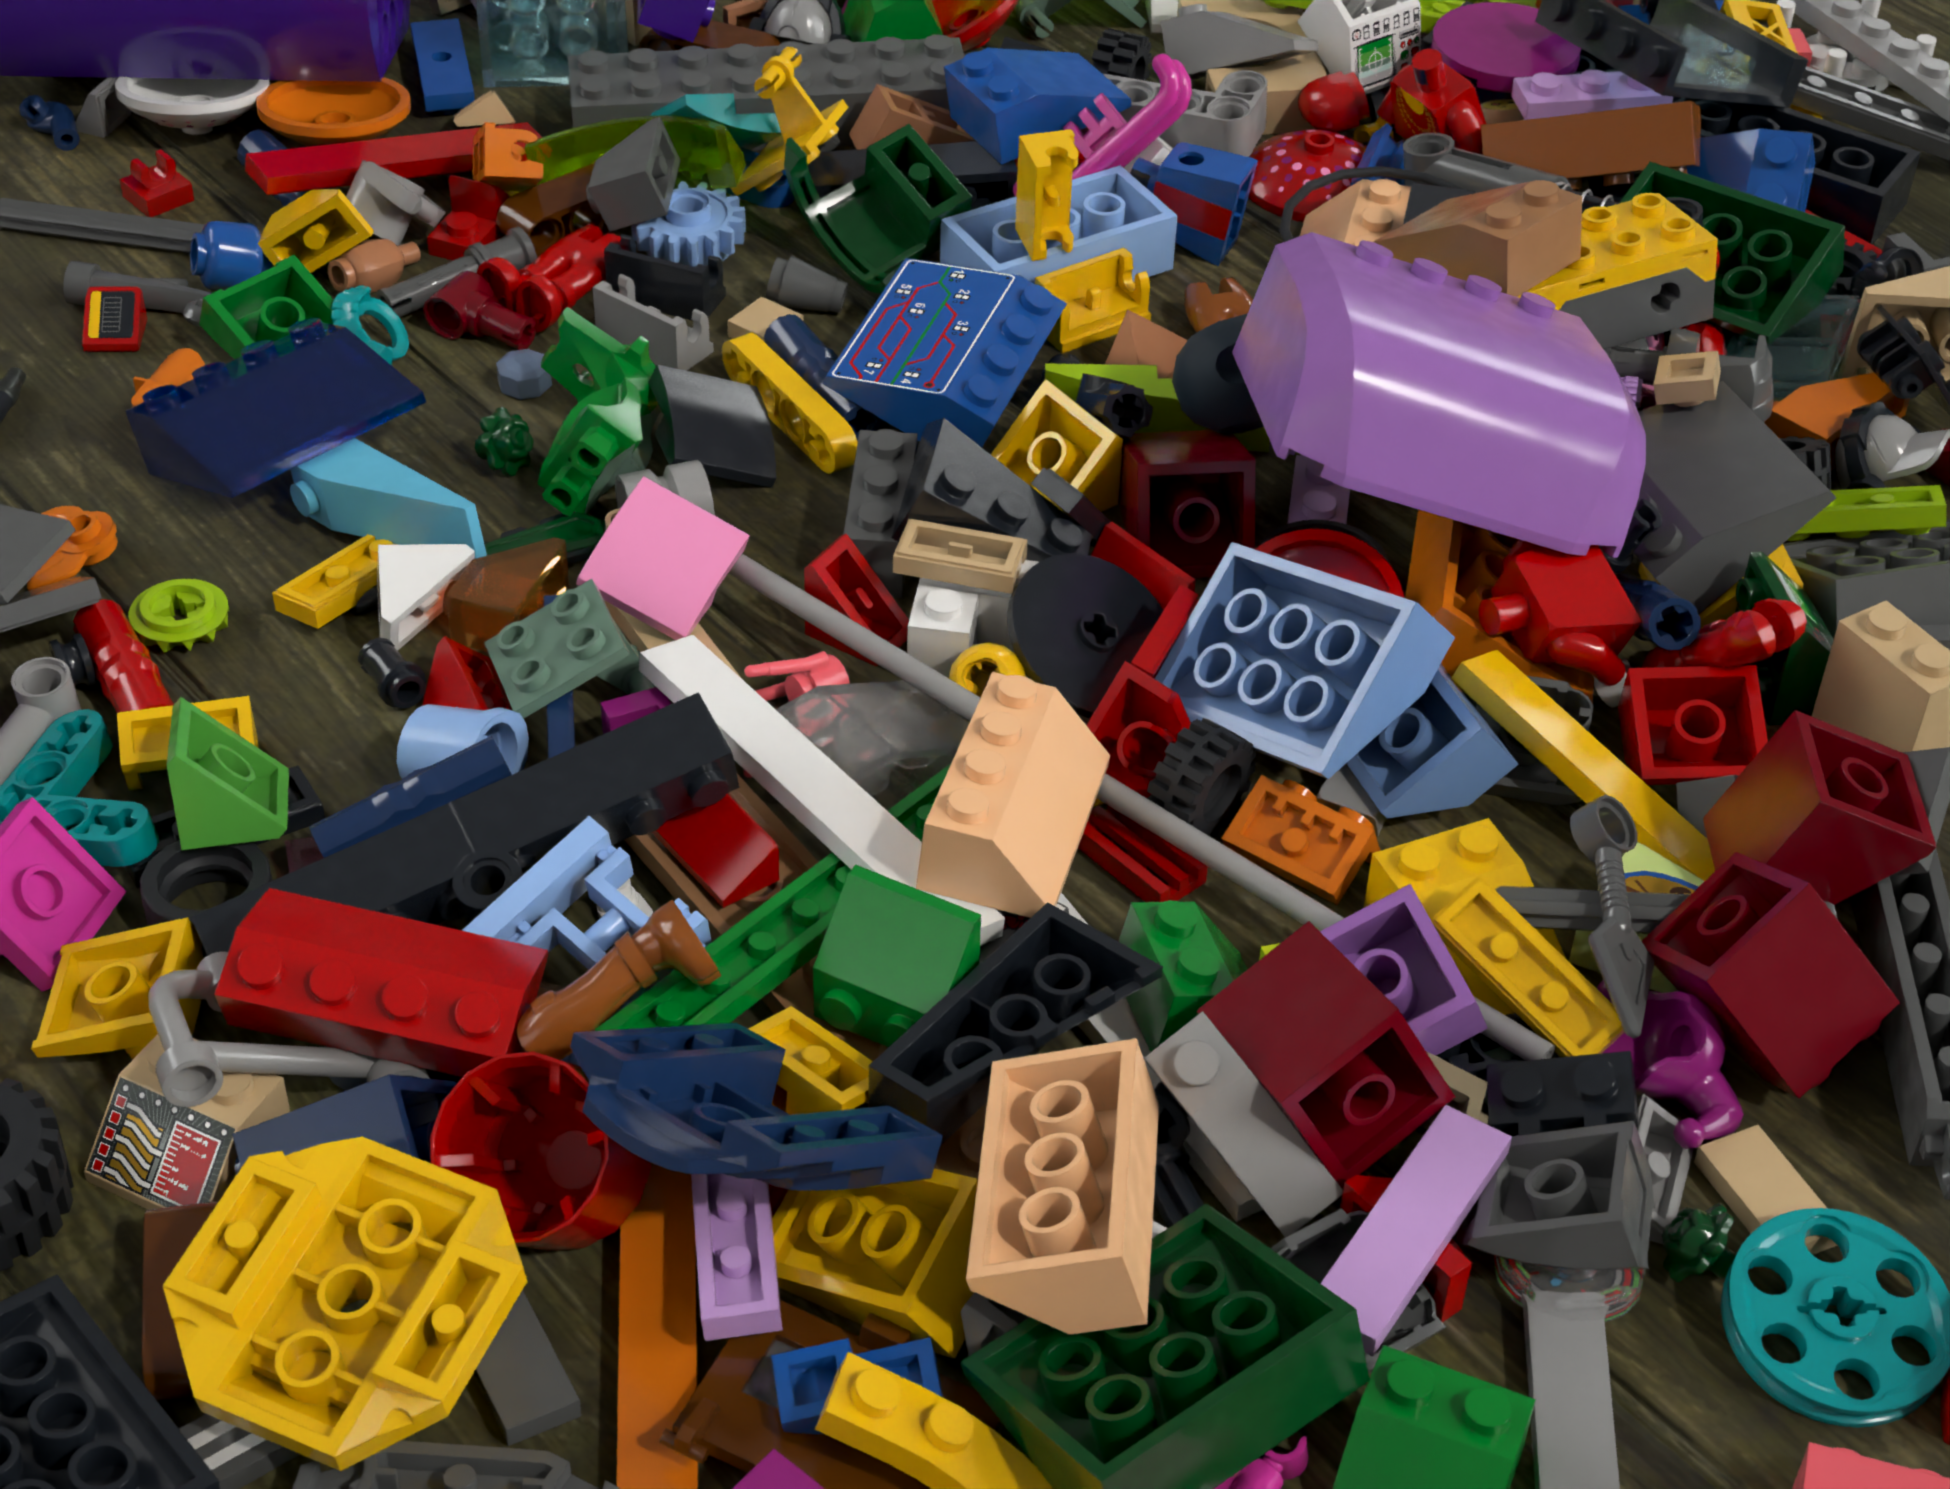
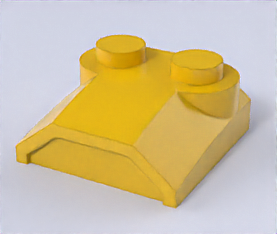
(105, 986)

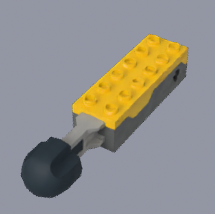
(1635, 278)

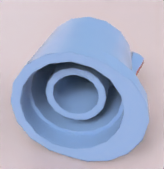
(442, 731)

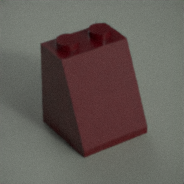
(1188, 496)
(1823, 810)
(1772, 971)
(1329, 1052)

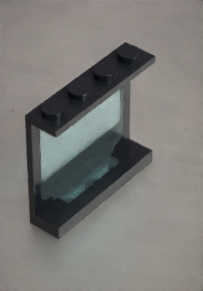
(1683, 51)

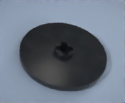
(1050, 619)

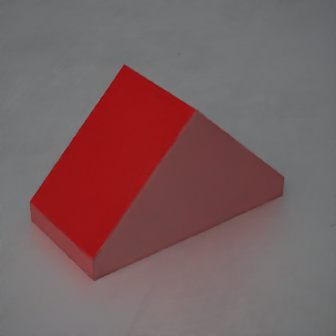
(851, 587)

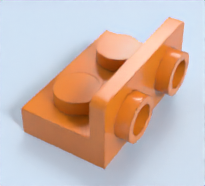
(1301, 838)

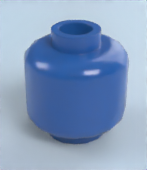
(227, 254)

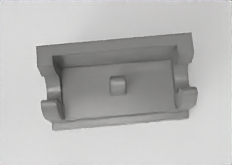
(669, 339)

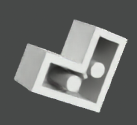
(955, 617)

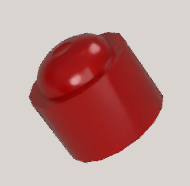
(525, 1134)

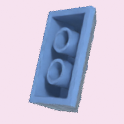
(1432, 755)

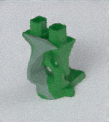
(613, 416)

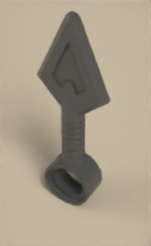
(1603, 835)

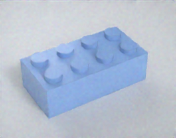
(1105, 215)

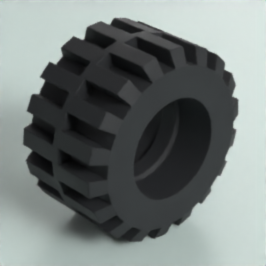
(32, 1173)

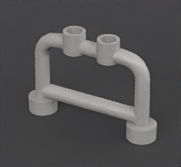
(193, 1069)

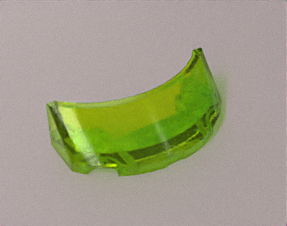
(698, 142)

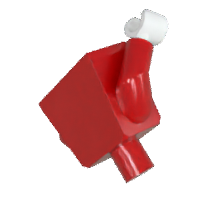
(1564, 612)

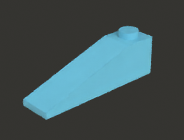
(370, 493)

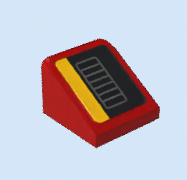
(114, 319)

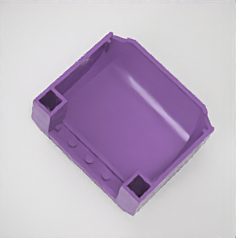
(1443, 394)

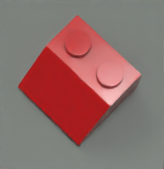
(1691, 722)

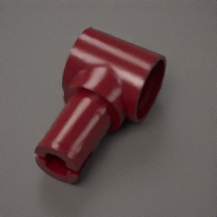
(471, 307)

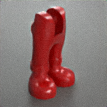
(554, 278)
(1739, 639)

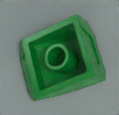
(264, 306)

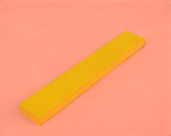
(1579, 757)

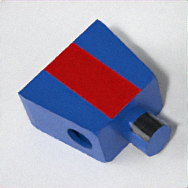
(1206, 193)

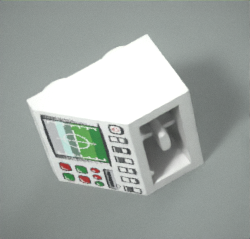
(1365, 37)

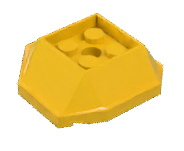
(301, 1242)

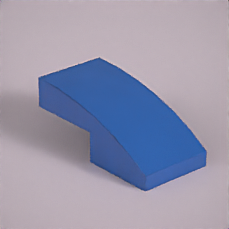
(807, 1375)

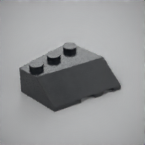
(970, 489)

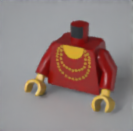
(1430, 100)

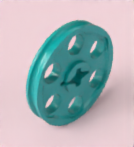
(1821, 1340)

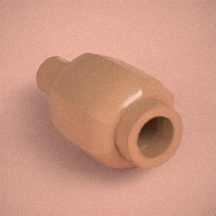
(372, 264)

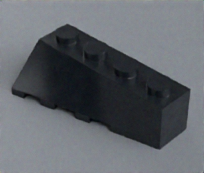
(1007, 1008)

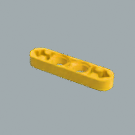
(792, 403)

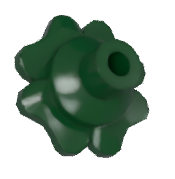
(504, 442)
(1698, 1242)

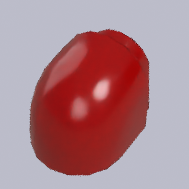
(1334, 102)

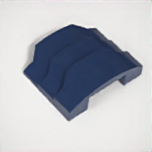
(705, 1106)

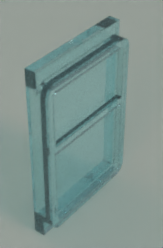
(1810, 348)

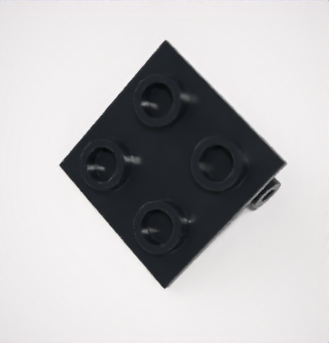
(1904, 360)

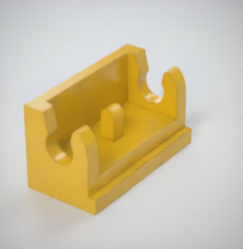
(1045, 190)
(1096, 298)
(146, 734)

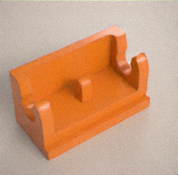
(498, 158)

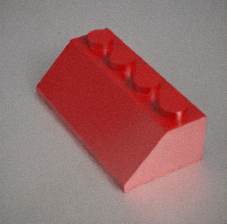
(377, 983)

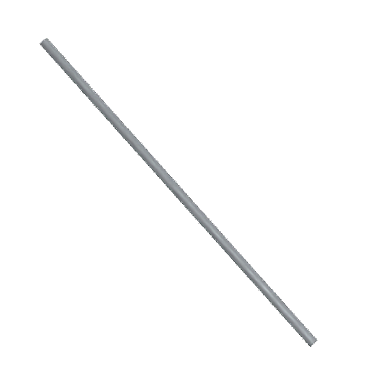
(1112, 792)

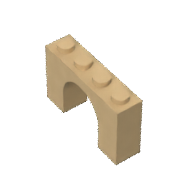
(1284, 76)

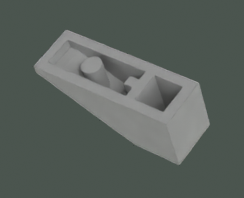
(1225, 40)
(1244, 1124)

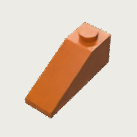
(1822, 407)

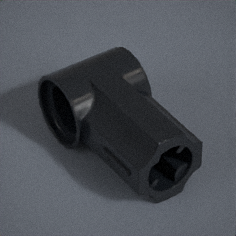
(1114, 404)

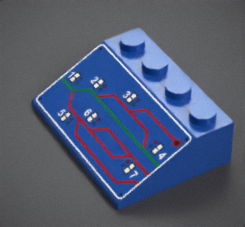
(945, 347)

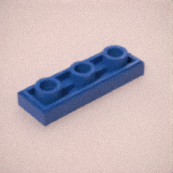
(442, 65)

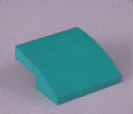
(746, 129)

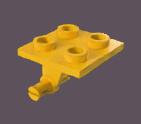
(796, 118)

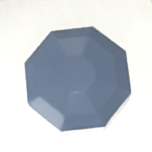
(522, 374)

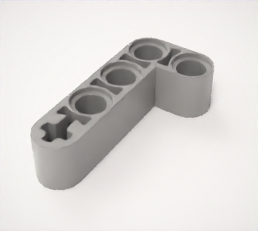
(1220, 120)

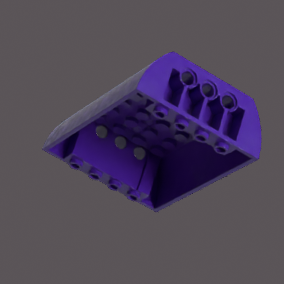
(202, 38)

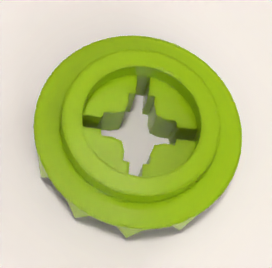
(200, 601)

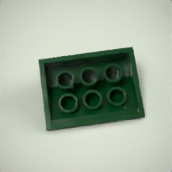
(1771, 256)
(1217, 1377)

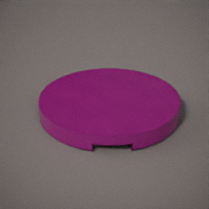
(1501, 44)

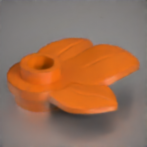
(88, 545)

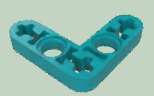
(69, 755)

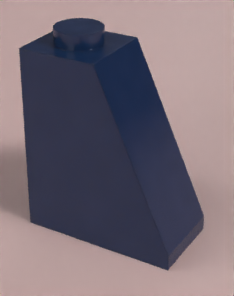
(386, 1110)

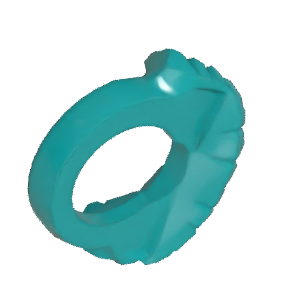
(356, 301)

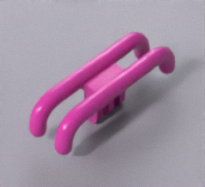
(1118, 142)

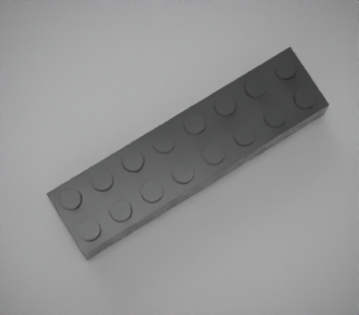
(646, 80)

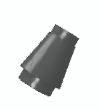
(805, 287)

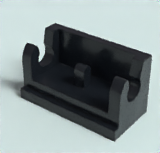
(666, 284)

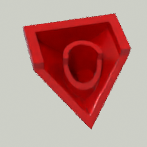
(1137, 725)

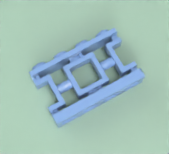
(579, 863)

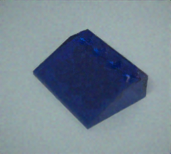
(269, 409)

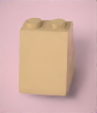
(1887, 681)

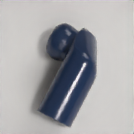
(51, 119)

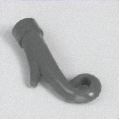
(158, 293)

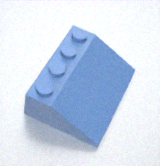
(1301, 659)

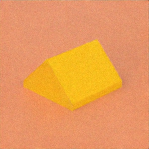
(1069, 441)

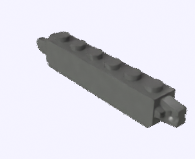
(1907, 941)

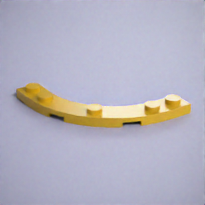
(920, 1432)

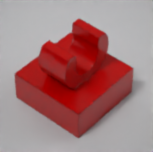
(157, 187)

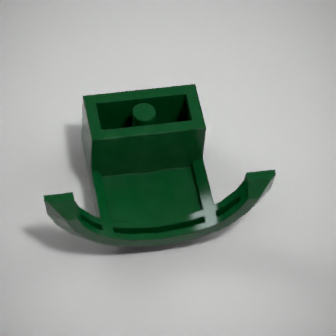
(883, 213)

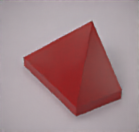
(464, 679)

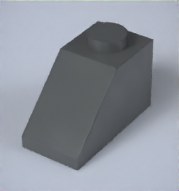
(635, 177)

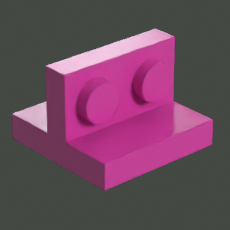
(47, 892)

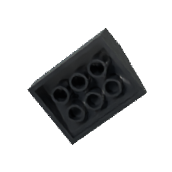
(77, 1408)

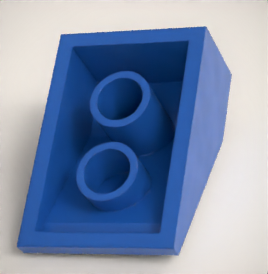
(1023, 92)
(1760, 163)

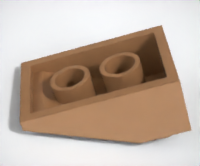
(1501, 234)

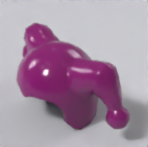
(1681, 1062)

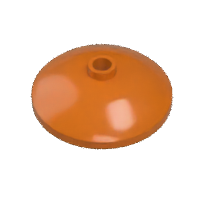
(333, 110)

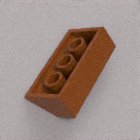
(1601, 142)

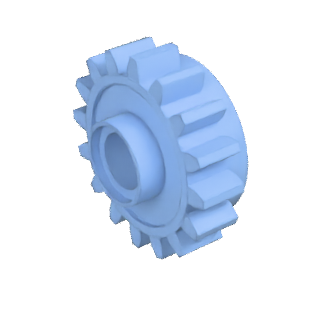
(694, 228)

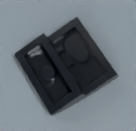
(714, 423)

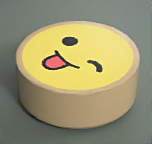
(1501, 111)

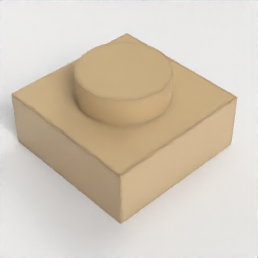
(1687, 378)

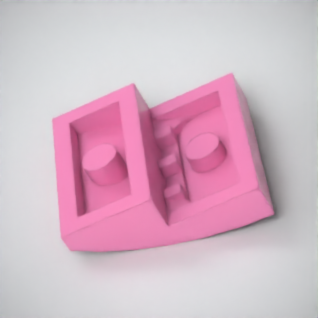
(663, 559)

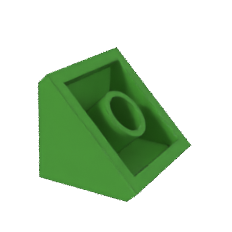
(222, 783)

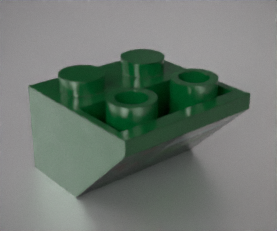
(1794, 675)

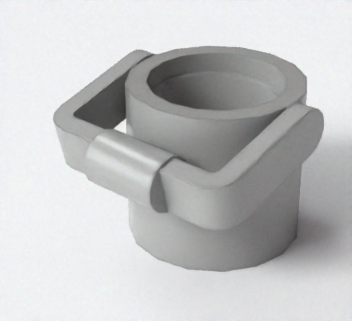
(390, 202)

